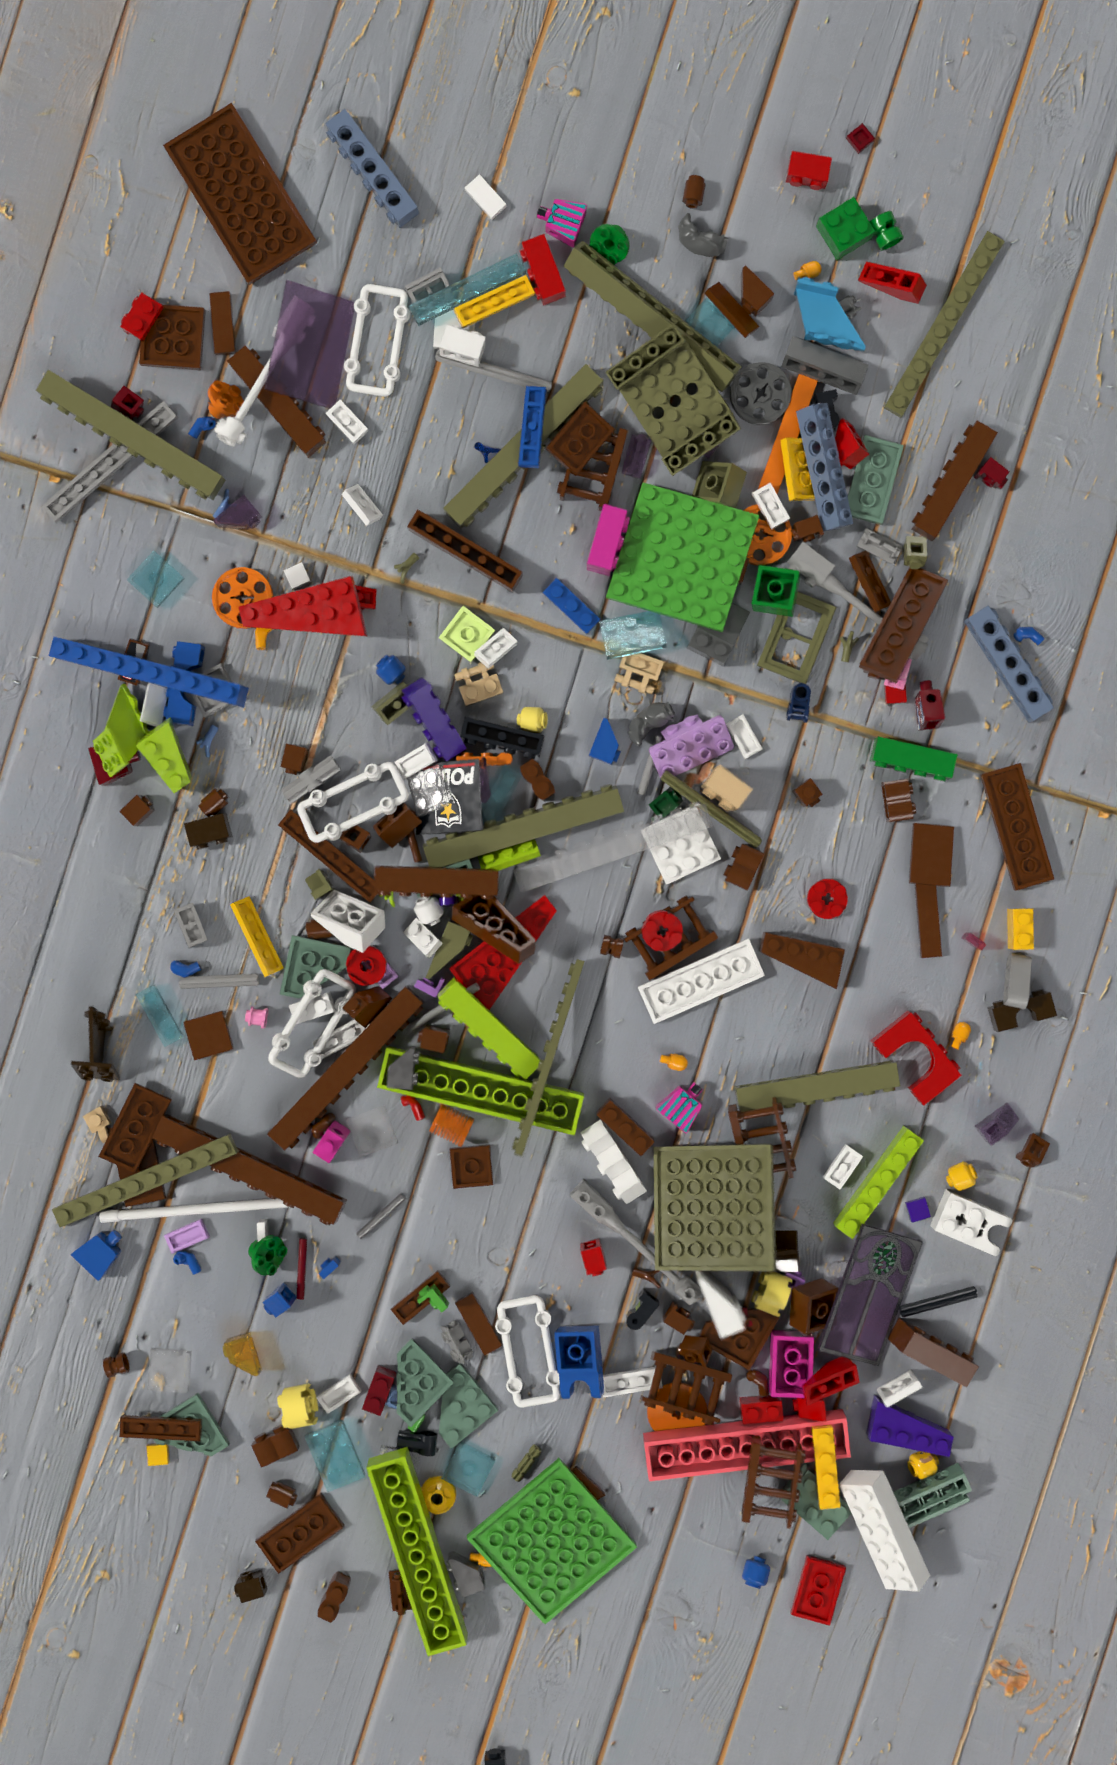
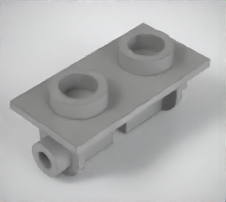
(879, 546)
(451, 1336)

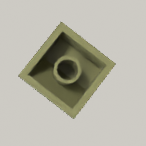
(719, 483)

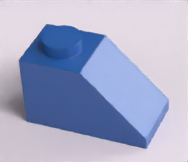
(605, 744)
(279, 1300)

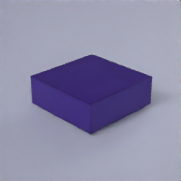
(917, 1209)

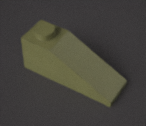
(454, 941)

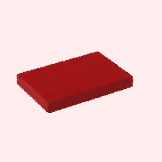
(818, 1590)

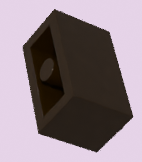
(208, 830)

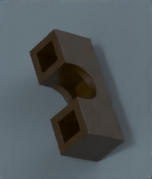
(1039, 1004)

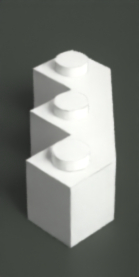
(612, 1162)

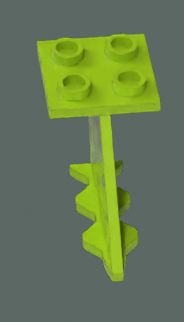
(123, 729)

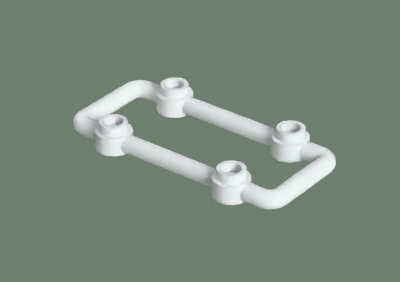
(362, 309)
(319, 798)
(311, 1057)
(542, 1319)

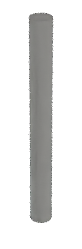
(437, 1010)

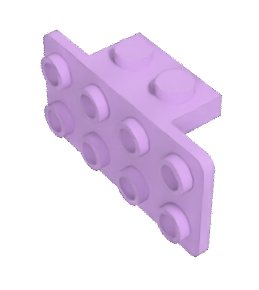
(690, 744)

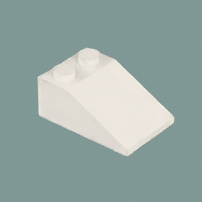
(350, 920)

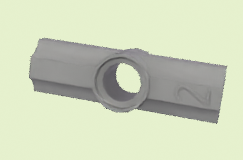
(311, 779)

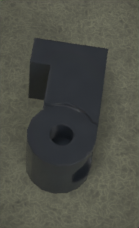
(829, 397)
(641, 1313)

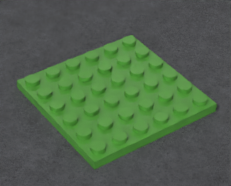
(682, 557)
(551, 1541)

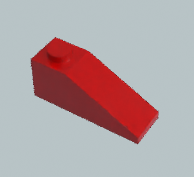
(894, 281)
(830, 1379)

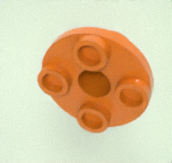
(224, 399)

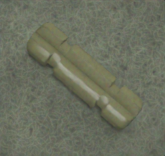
(526, 1463)

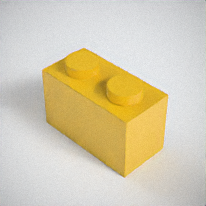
(1020, 929)

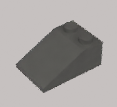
(715, 644)

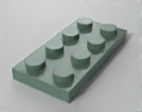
(874, 480)

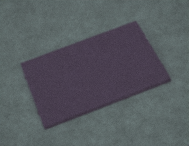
(310, 345)

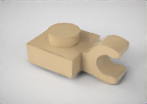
(98, 1121)

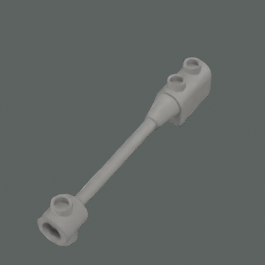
(818, 572)
(603, 1213)

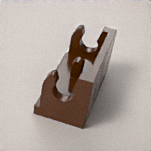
(398, 825)

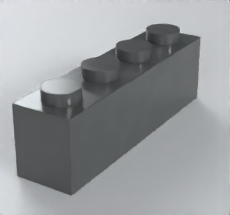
(825, 365)

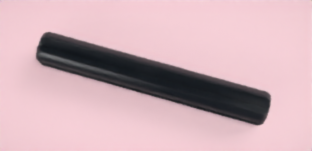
(938, 1301)

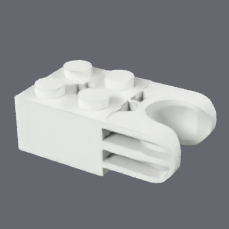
(974, 1223)

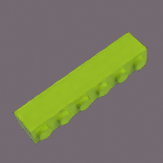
(488, 1028)
(878, 1182)

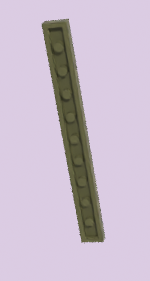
(944, 324)
(545, 1065)
(145, 1180)

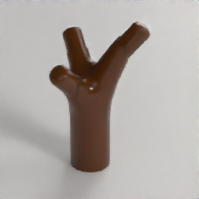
(647, 1275)

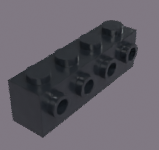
(500, 736)

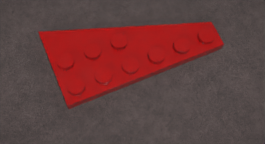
(318, 609)
(491, 967)

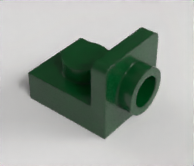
(666, 802)

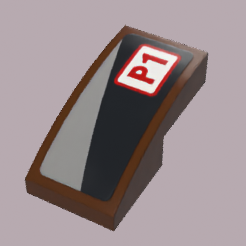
(138, 650)

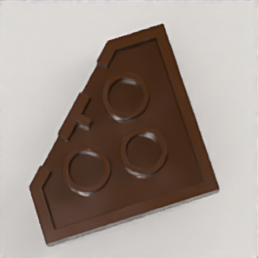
(746, 1344)

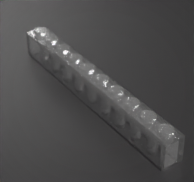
(614, 847)

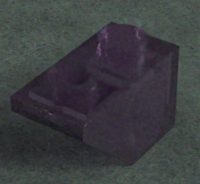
(997, 1124)

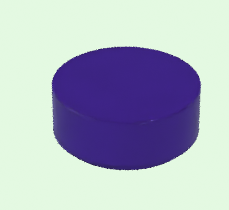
(443, 902)

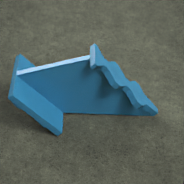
(824, 316)

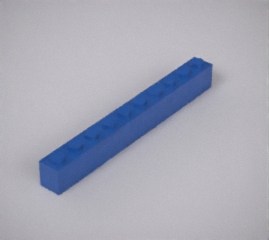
(149, 672)

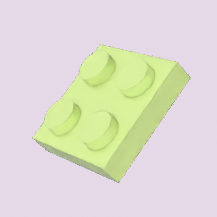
(466, 633)

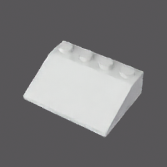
(723, 1306)

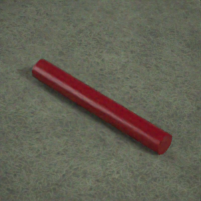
(301, 1268)

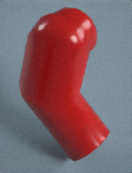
(415, 1106)

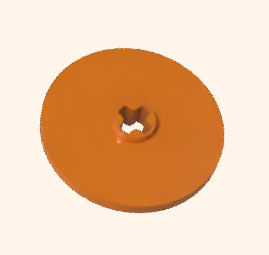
(662, 1420)

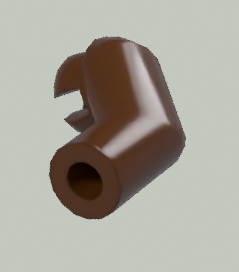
(759, 1379)

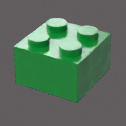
(845, 228)
(776, 590)

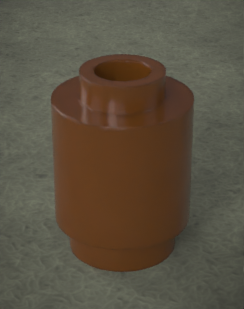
(694, 191)
(213, 802)
(316, 930)
(282, 1494)

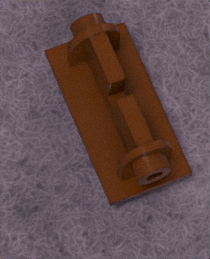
(399, 1596)

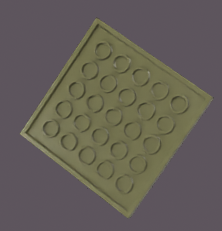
(714, 1208)

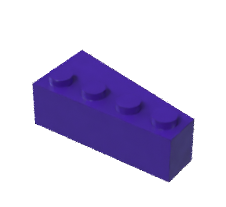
(433, 719)
(906, 1430)

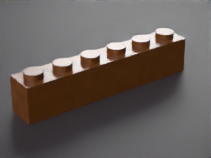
(281, 407)
(954, 480)
(465, 551)
(436, 880)

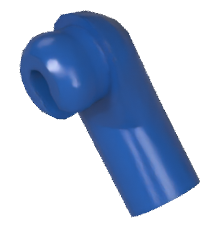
(202, 424)
(1028, 632)

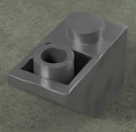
(401, 1072)
(467, 1574)

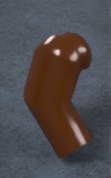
(322, 1125)

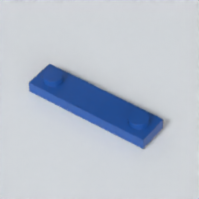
(532, 427)

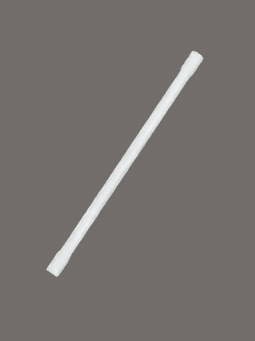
(118, 1215)

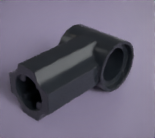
(422, 1442)

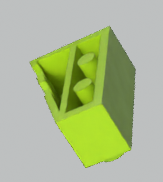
(165, 755)

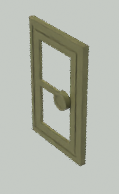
(786, 633)

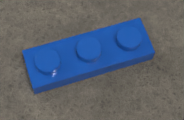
(571, 606)

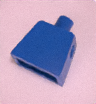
(98, 1253)

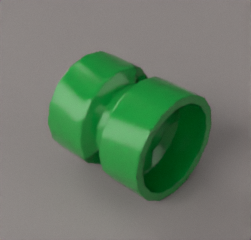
(886, 231)

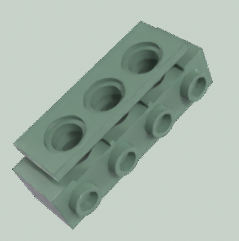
(941, 1499)

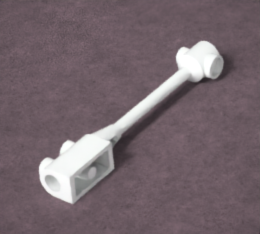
(231, 429)

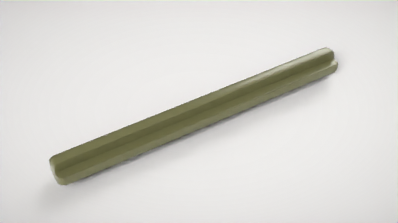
(713, 810)

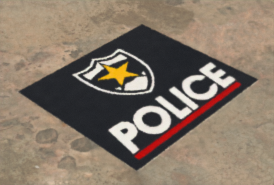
(466, 811)

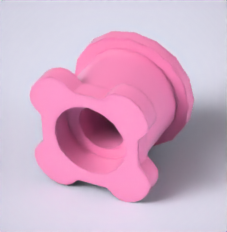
(257, 1017)

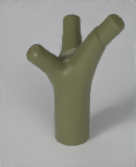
(405, 566)
(847, 646)

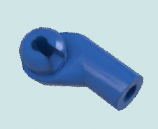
(183, 970)
(187, 1259)

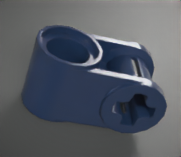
(799, 704)

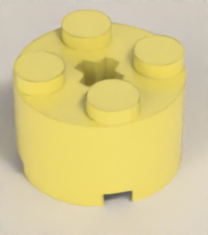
(772, 1292)
(298, 1406)

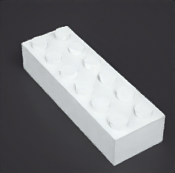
(884, 1530)

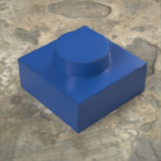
(329, 1266)

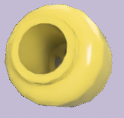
(532, 719)

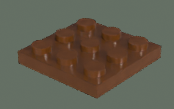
(175, 339)

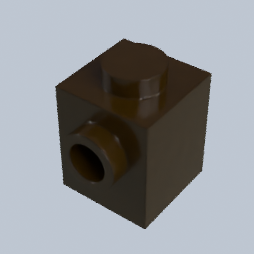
(250, 1586)

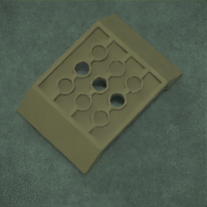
(649, 381)

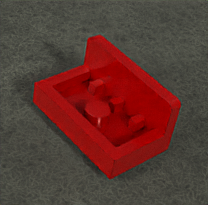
(141, 316)

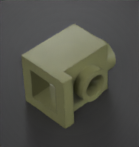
(915, 556)

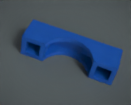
(187, 657)

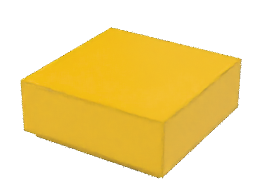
(157, 1454)

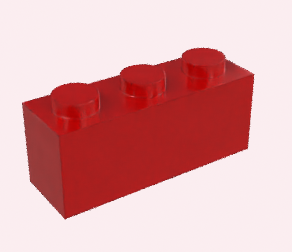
(542, 269)

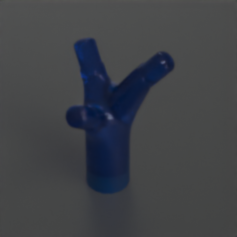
(485, 450)

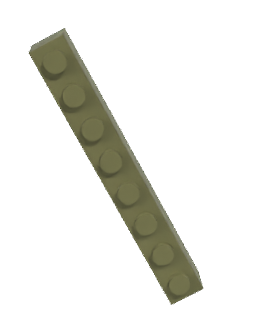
(818, 1086)

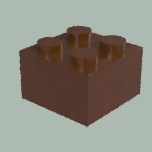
(811, 1305)

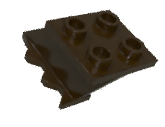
(96, 1067)
(786, 1251)

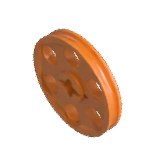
(766, 544)
(236, 591)

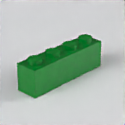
(913, 758)

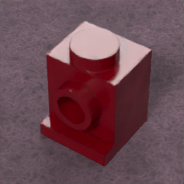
(126, 398)
(993, 474)

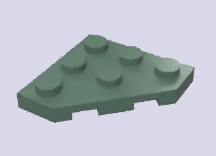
(306, 959)
(418, 1382)
(463, 1407)
(212, 1436)

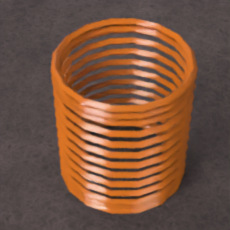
(451, 1125)

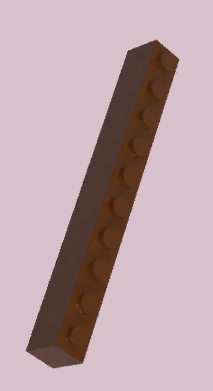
(341, 1072)
(255, 1172)

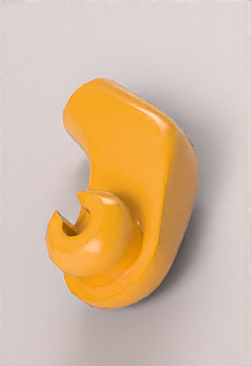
(260, 638)

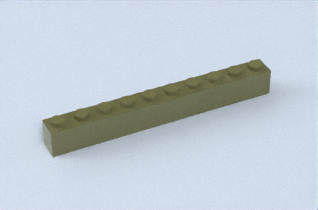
(646, 310)
(131, 435)
(504, 465)
(524, 827)

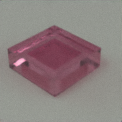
(973, 941)

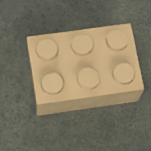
(726, 789)

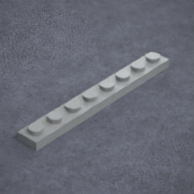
(104, 467)

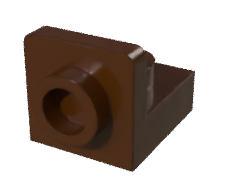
(1033, 1151)

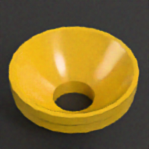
(445, 1489)

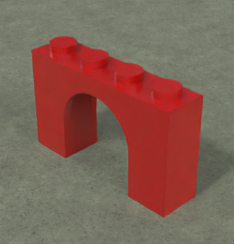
(941, 1070)

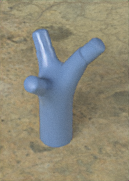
(224, 504)
(207, 739)

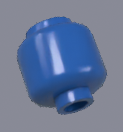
(390, 669)
(756, 1572)

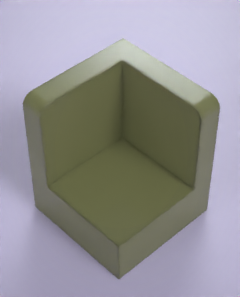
(319, 884)

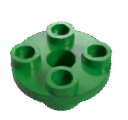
(610, 242)
(267, 1254)

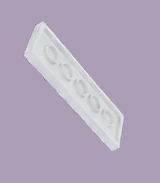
(701, 981)

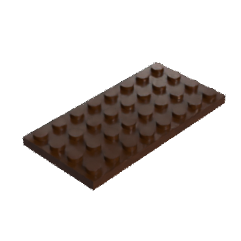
(240, 194)

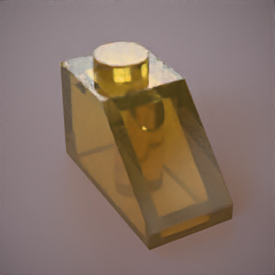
(243, 1353)

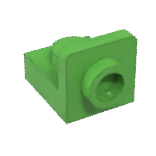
(436, 1299)

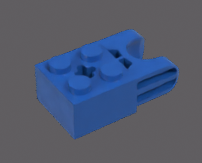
(578, 1365)

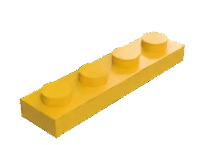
(494, 301)
(256, 936)
(825, 1467)

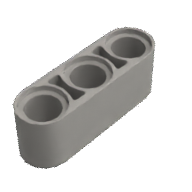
(1017, 980)

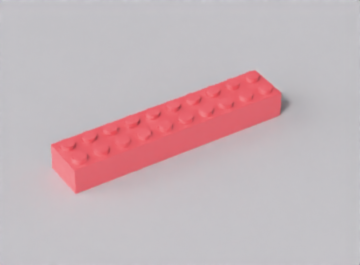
(728, 1445)

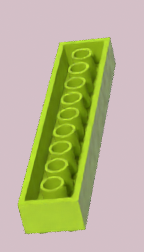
(487, 1092)
(417, 1551)

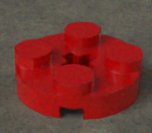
(818, 906)
(672, 936)
(367, 977)

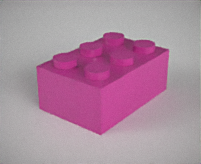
(608, 540)
(790, 1362)

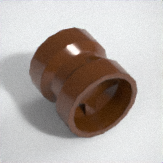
(612, 946)
(116, 1364)

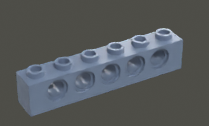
(343, 125)
(824, 467)
(1009, 675)

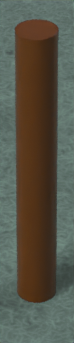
(414, 847)

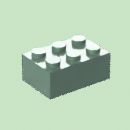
(824, 1520)

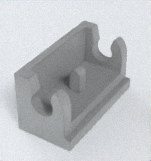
(426, 285)
(190, 925)

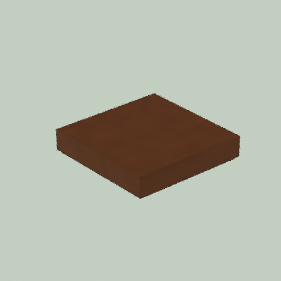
(208, 1035)
(471, 1166)

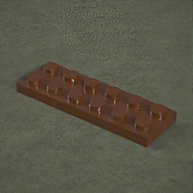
(903, 624)
(1017, 826)

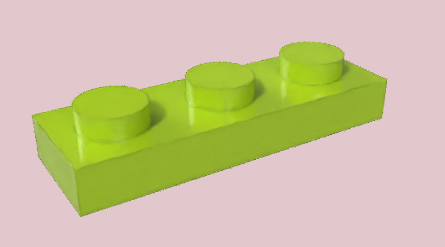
(510, 855)

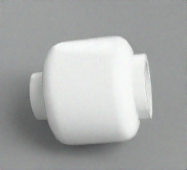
(428, 910)

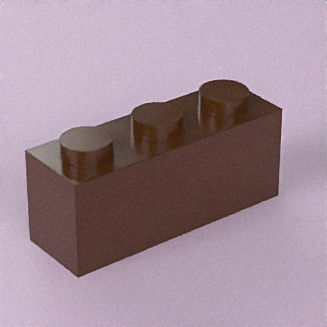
(625, 1127)

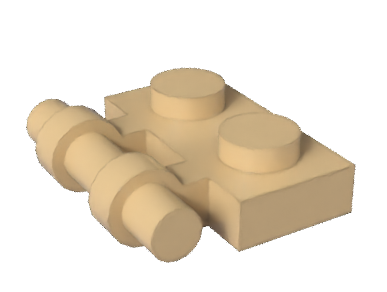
(640, 665)
(481, 689)

